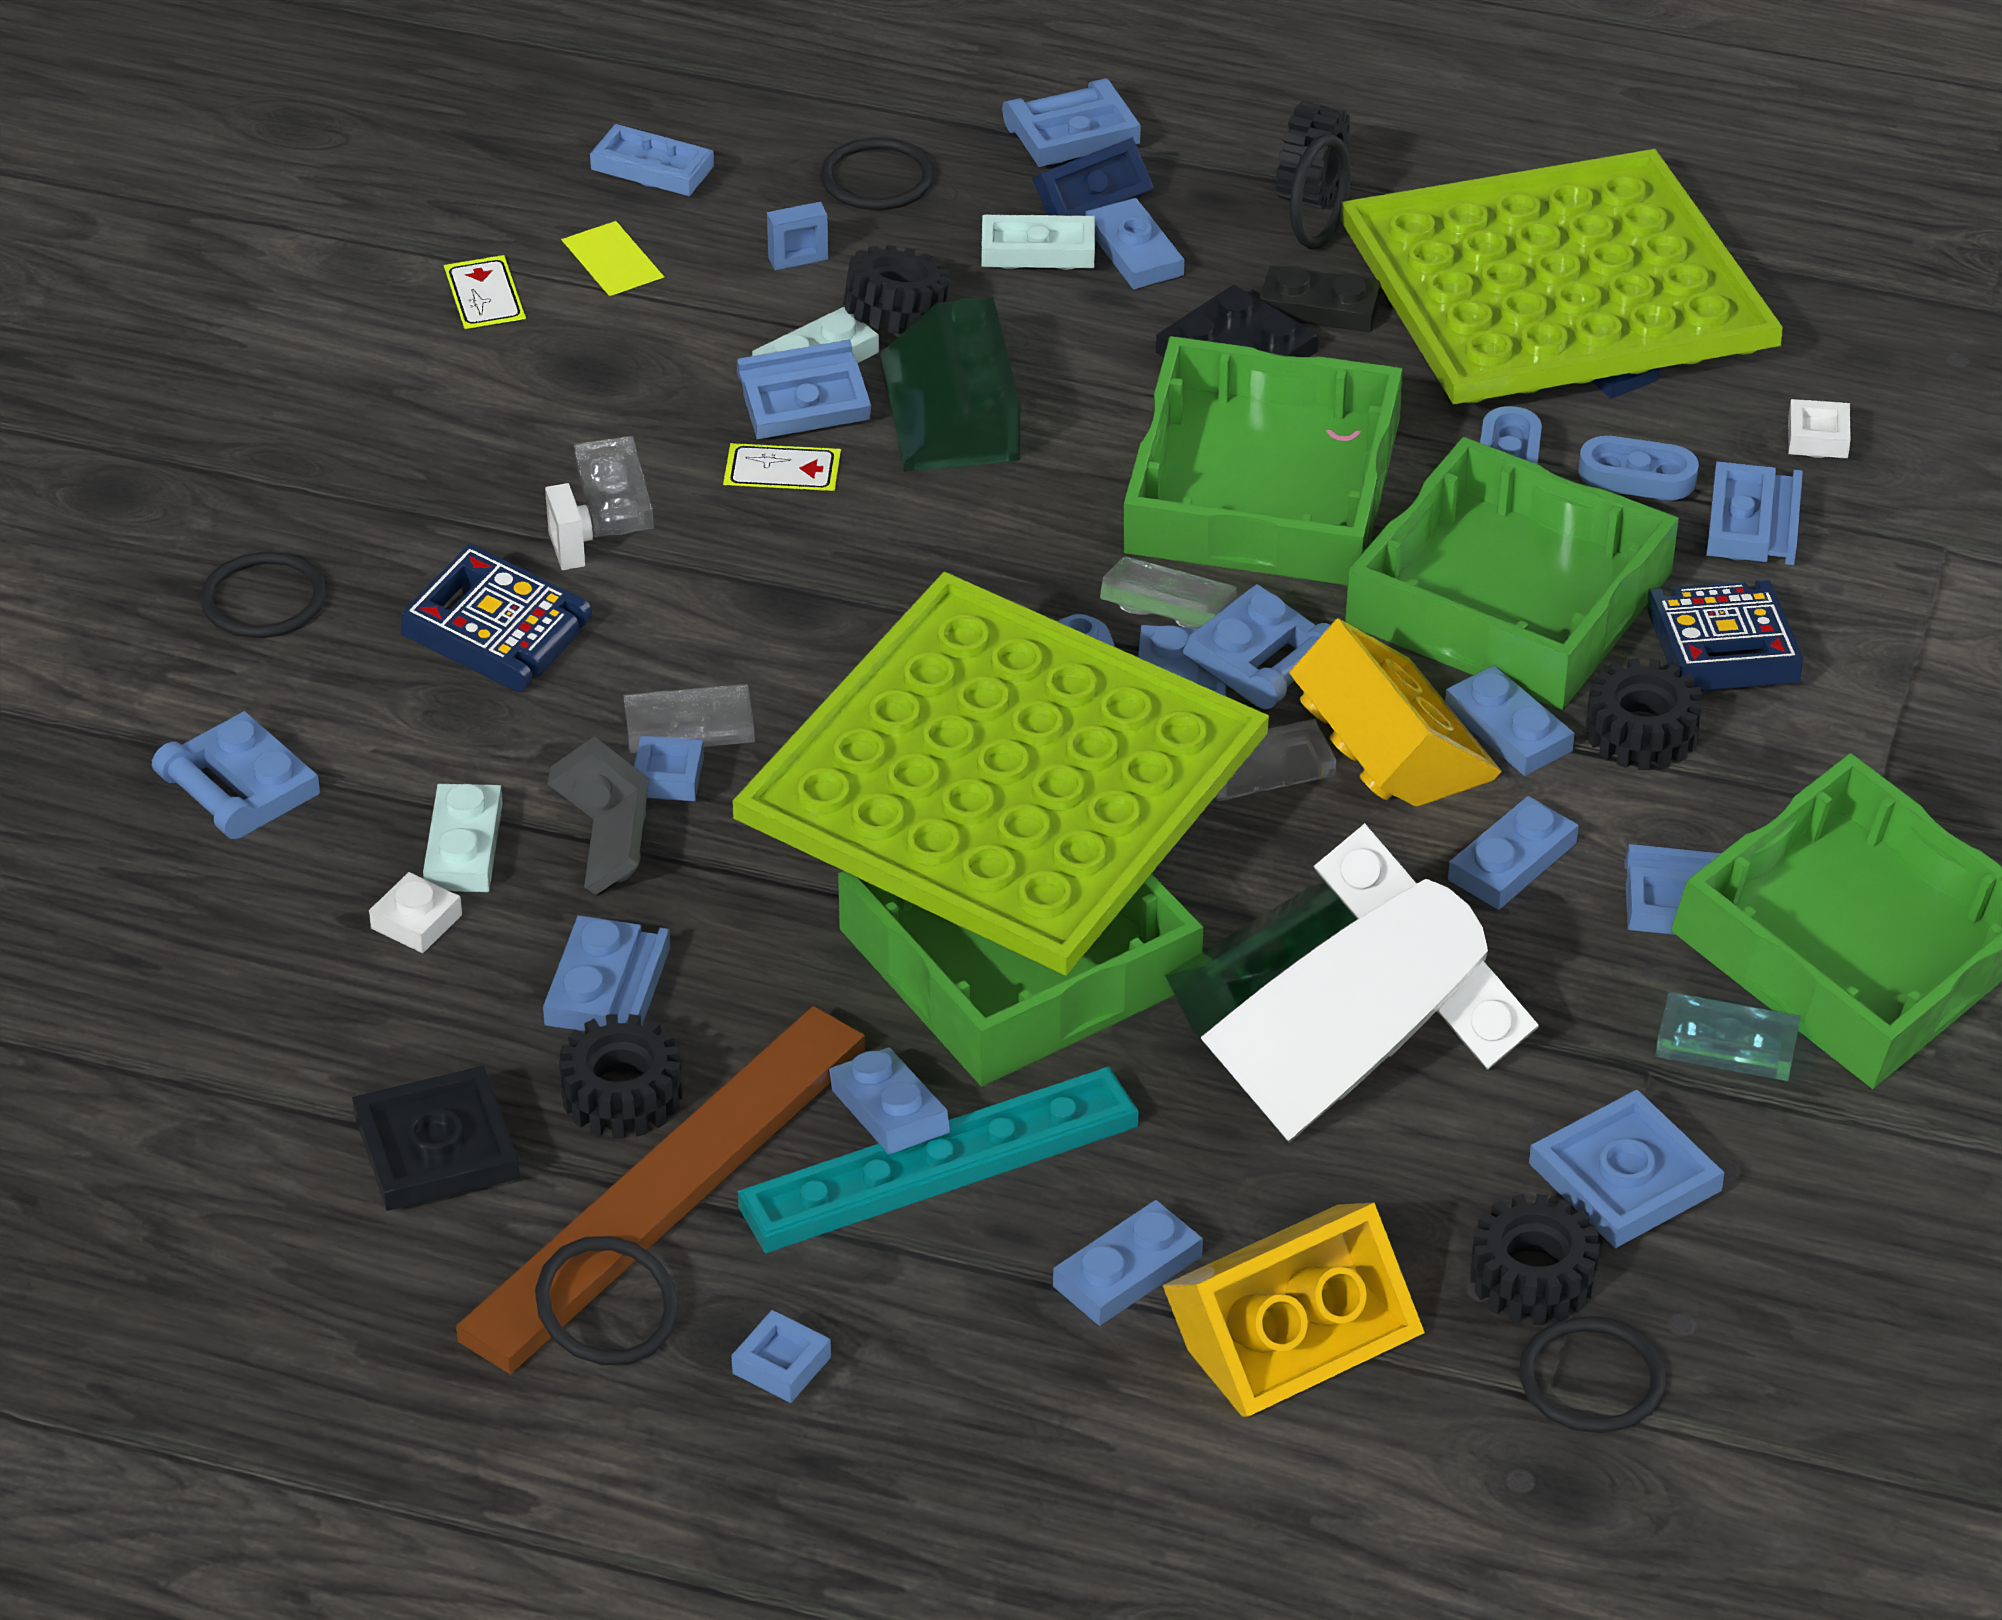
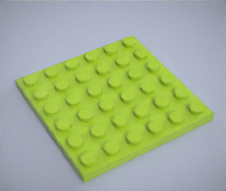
(1558, 276)
(1002, 771)

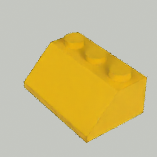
(1389, 718)
(1295, 1307)

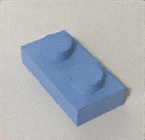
(1509, 720)
(1513, 852)
(889, 1100)
(1127, 1262)

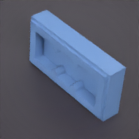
(652, 160)
(1136, 244)

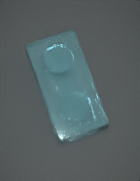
(1728, 1036)

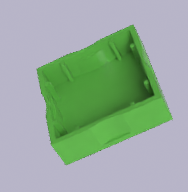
(1246, 466)
(1511, 571)
(1853, 919)
(1001, 1007)

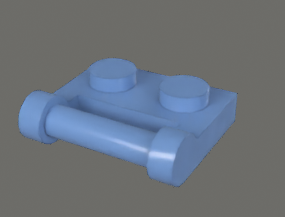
(1071, 123)
(1248, 635)
(249, 763)

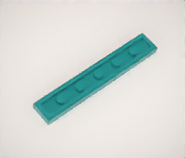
(974, 1150)

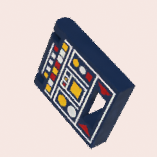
(498, 619)
(1722, 620)

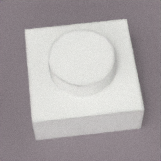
(1819, 428)
(567, 526)
(415, 912)

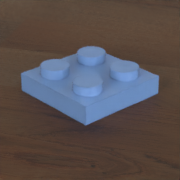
(1626, 1168)

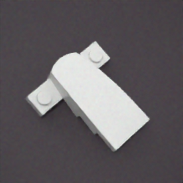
(1367, 991)

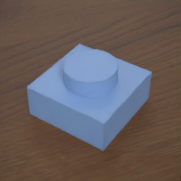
(797, 235)
(671, 766)
(781, 1356)

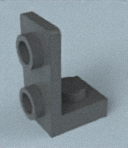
(615, 799)

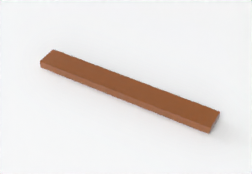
(664, 1185)

